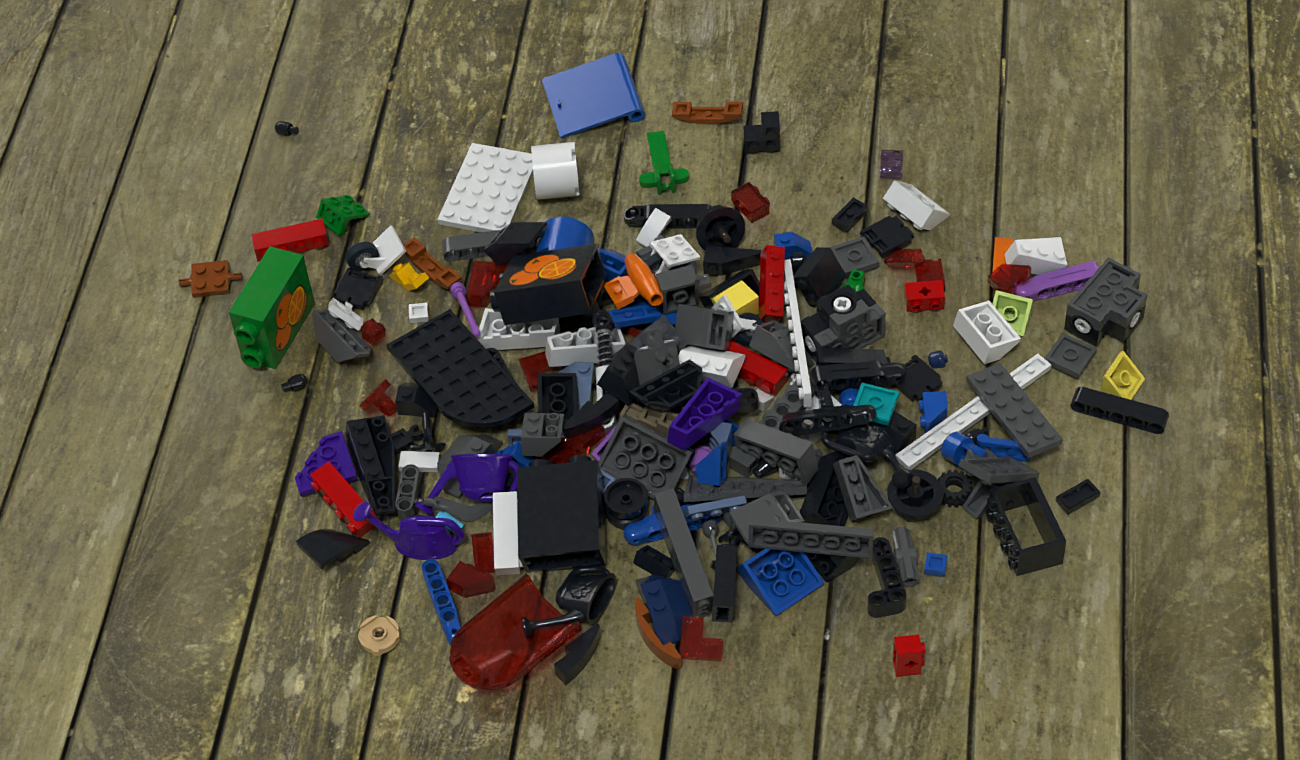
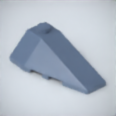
(584, 377)

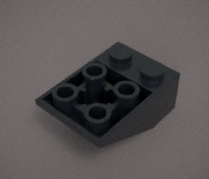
(513, 240)

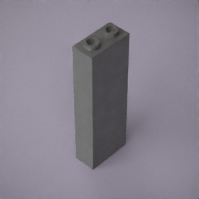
(683, 552)

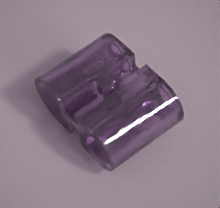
(891, 164)

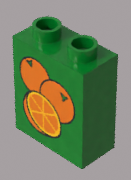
(272, 308)

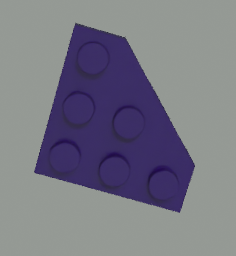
(331, 449)

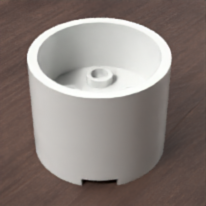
(555, 170)

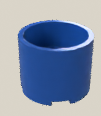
(564, 233)

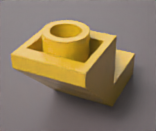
(407, 276)

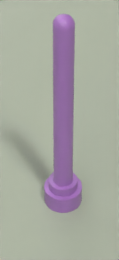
(458, 291)

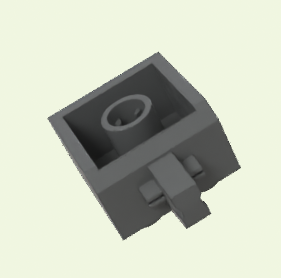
(681, 287)
(656, 356)

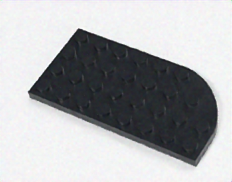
(459, 373)

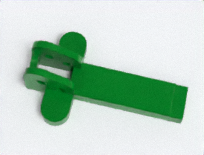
(661, 165)

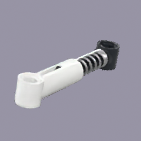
(604, 333)

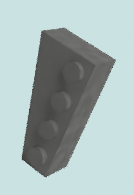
(778, 449)

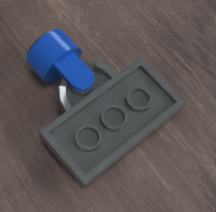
(983, 462)

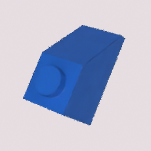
(793, 243)
(713, 467)

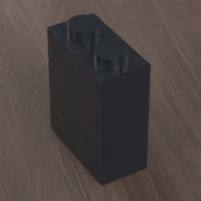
(819, 275)

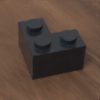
(764, 136)

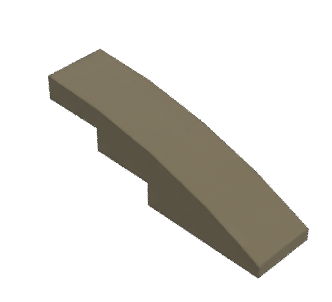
(650, 416)

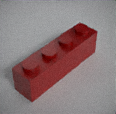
(291, 238)
(771, 283)
(760, 371)
(340, 496)

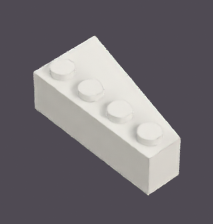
(515, 336)
(579, 346)
(506, 533)

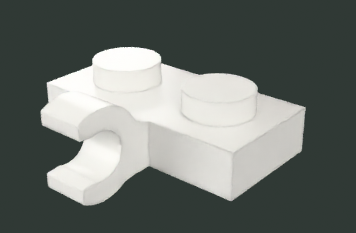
(345, 312)

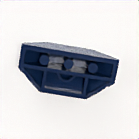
(666, 606)

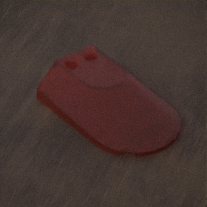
(492, 646)

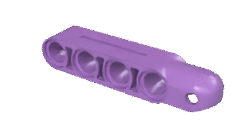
(1057, 281)

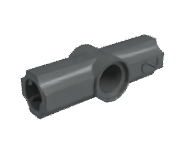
(905, 556)

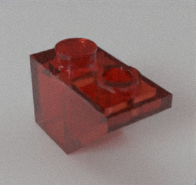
(1008, 276)
(469, 581)

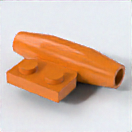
(639, 281)

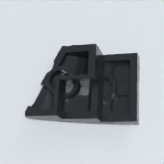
(328, 544)

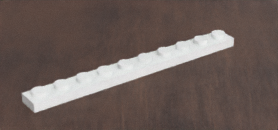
(796, 336)
(966, 416)

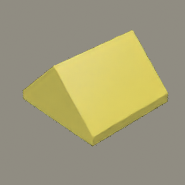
(741, 298)
(1122, 378)

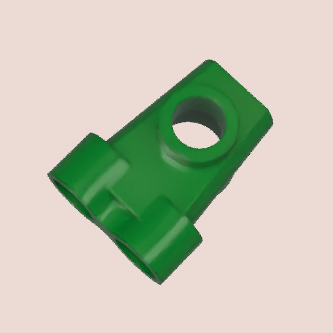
(856, 280)

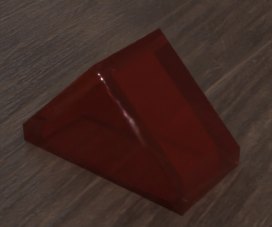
(483, 551)

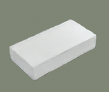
(423, 460)

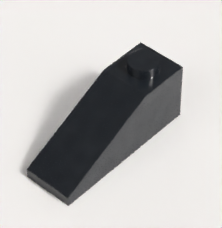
(727, 260)

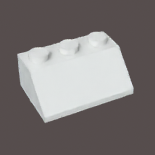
(915, 205)
(986, 331)
(715, 363)

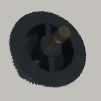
(720, 227)
(918, 499)

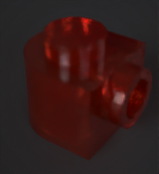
(372, 331)

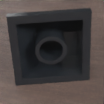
(413, 401)

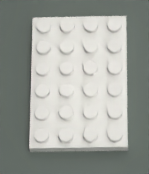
(487, 189)

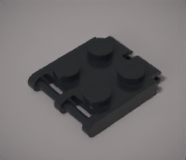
(888, 235)
(357, 290)
(919, 379)

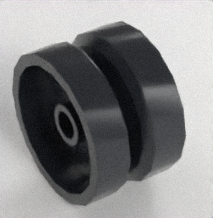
(625, 502)

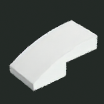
(653, 227)

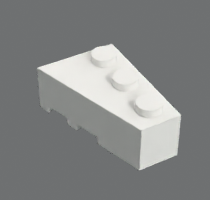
(1040, 254)

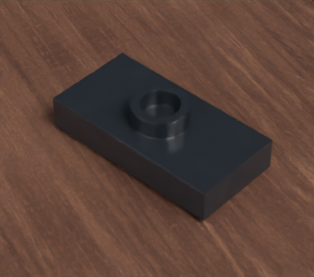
(1078, 496)

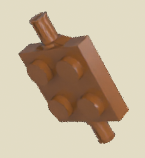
(210, 279)

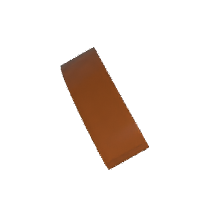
(707, 115)
(426, 263)
(667, 652)

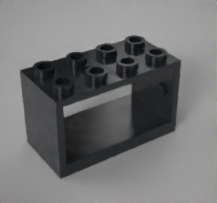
(1027, 494)

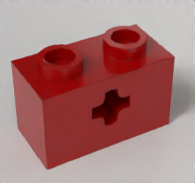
(924, 296)
(908, 655)

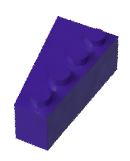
(703, 413)

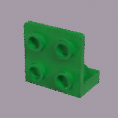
(338, 211)

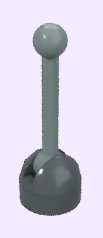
(710, 529)

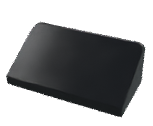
(654, 561)

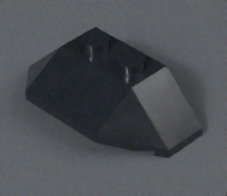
(670, 387)

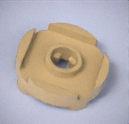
(382, 644)

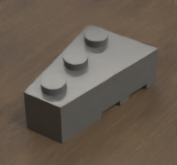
(859, 489)

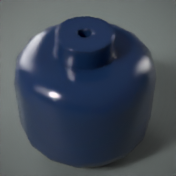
(937, 359)

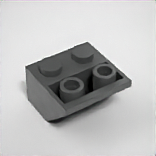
(540, 432)

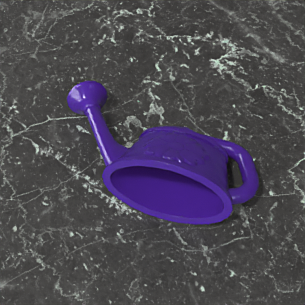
(476, 476)
(418, 535)

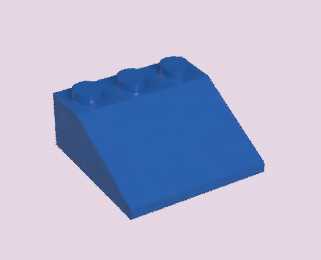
(780, 577)

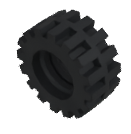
(958, 479)

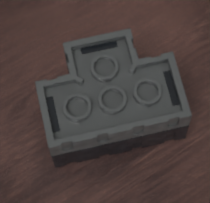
(1107, 304)
(843, 321)

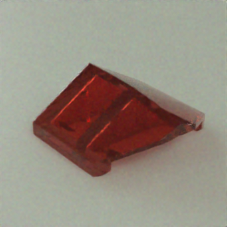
(905, 258)

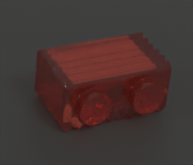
(750, 202)

